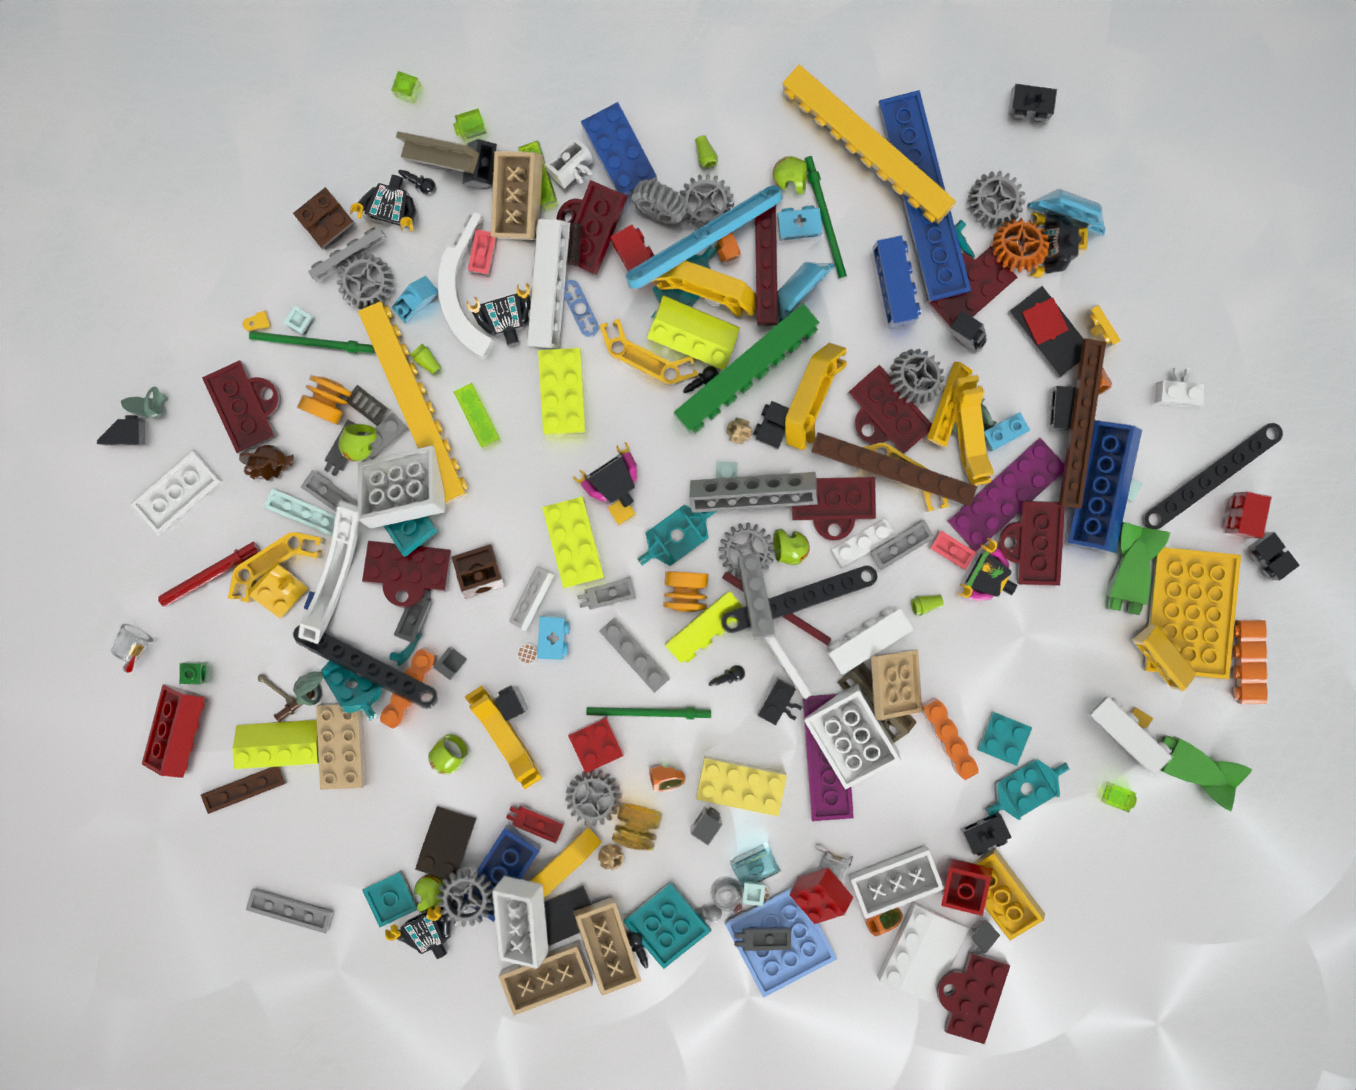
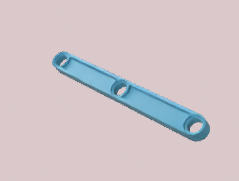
(696, 241)

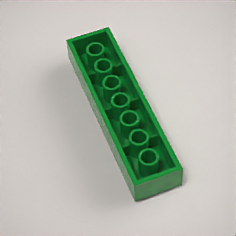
(746, 368)

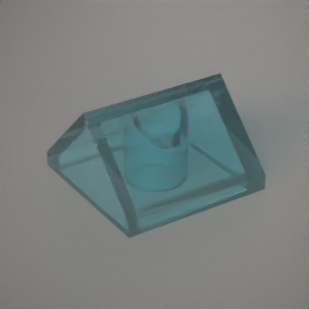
(755, 865)

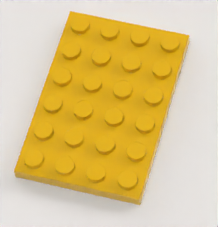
(1197, 606)

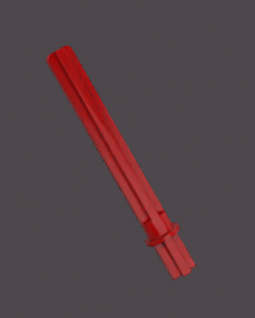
(208, 574)

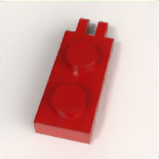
(536, 823)

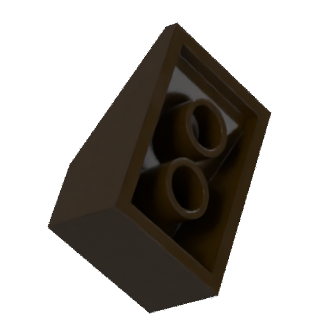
(445, 843)

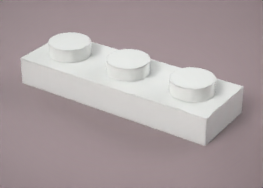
(863, 542)
(531, 598)

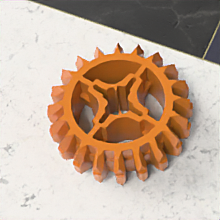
(1030, 239)

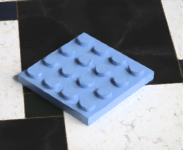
(782, 967)

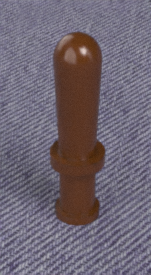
(290, 708)

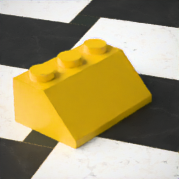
(1165, 657)

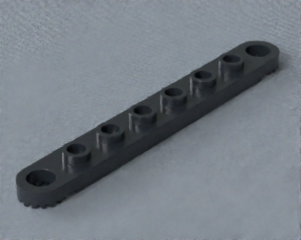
(1212, 476)
(806, 597)
(370, 669)

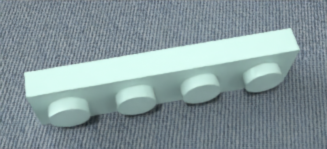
(301, 511)

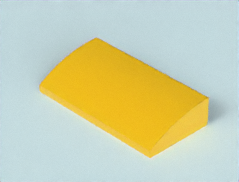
(1008, 898)

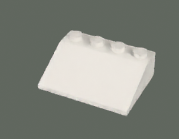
(400, 488)
(852, 737)
(922, 952)

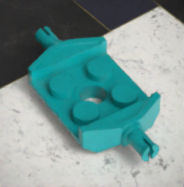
(681, 295)
(664, 547)
(352, 699)
(1044, 787)

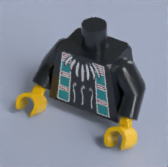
(387, 204)
(1062, 240)
(503, 315)
(424, 932)

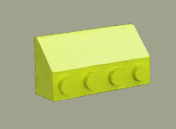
(693, 332)
(702, 628)
(275, 744)

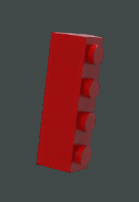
(173, 731)

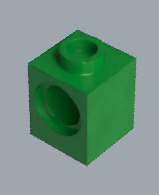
(193, 672)

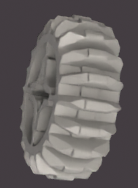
(999, 182)
(717, 188)
(659, 202)
(367, 272)
(906, 381)
(753, 533)
(596, 806)
(456, 894)

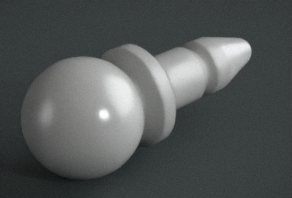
(711, 913)

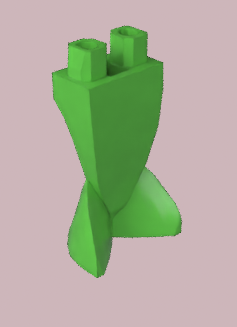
(1133, 573)
(1194, 766)

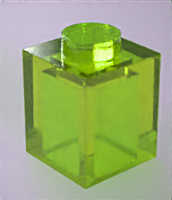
(406, 87)
(469, 124)
(1119, 797)

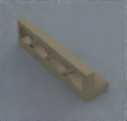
(438, 152)
(863, 675)

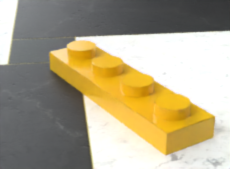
(945, 415)

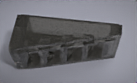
(380, 415)

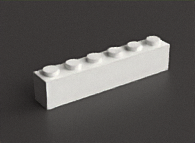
(548, 283)

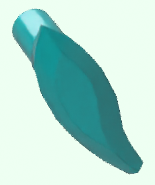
(962, 240)
(404, 654)

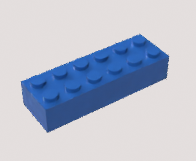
(1106, 486)

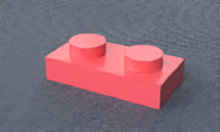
(482, 252)
(952, 550)

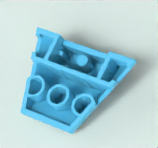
(1071, 206)
(799, 286)

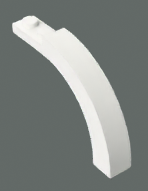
(448, 290)
(334, 574)

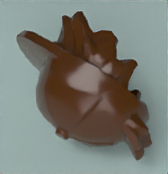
(265, 462)

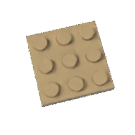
(896, 684)

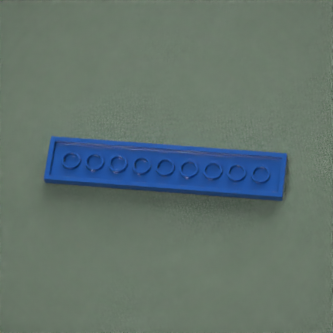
(934, 243)

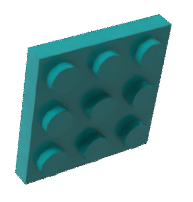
(667, 925)

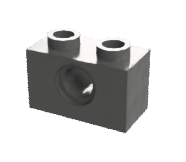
(706, 825)

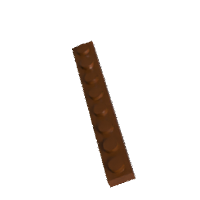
(1082, 423)
(894, 469)

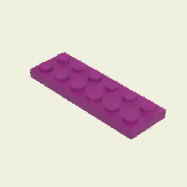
(1003, 496)
(827, 794)

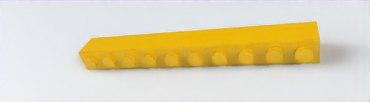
(868, 144)
(410, 394)

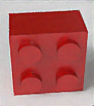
(631, 247)
(1247, 514)
(596, 744)
(966, 887)
(821, 895)

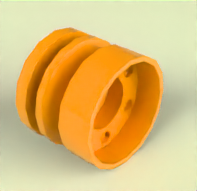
(324, 399)
(685, 590)

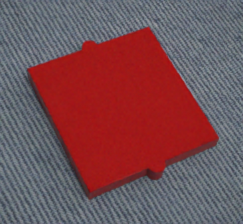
(1045, 321)

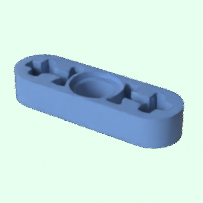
(592, 320)

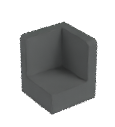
(450, 663)
(984, 936)

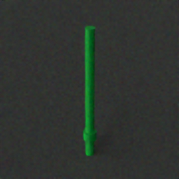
(814, 178)
(350, 346)
(688, 713)

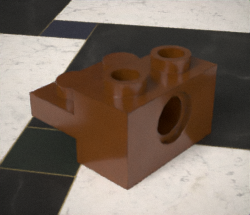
(323, 217)
(477, 571)

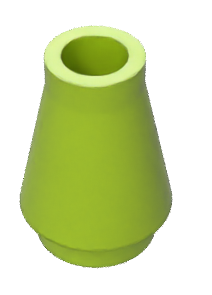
(706, 154)
(425, 358)
(926, 603)

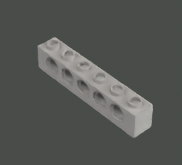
(753, 492)

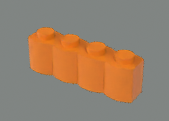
(421, 664)
(1251, 664)
(951, 743)

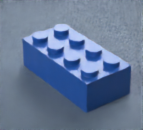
(618, 149)
(896, 281)
(508, 857)

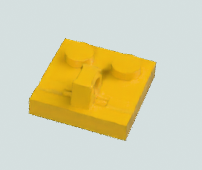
(1103, 325)
(278, 590)

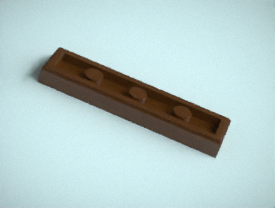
(243, 789)

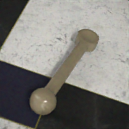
(261, 678)

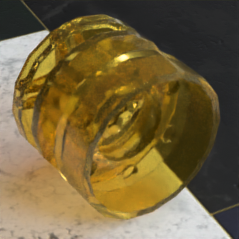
(635, 831)

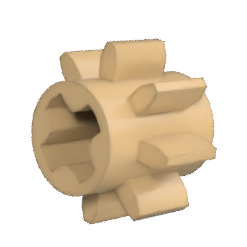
(739, 430)
(610, 857)

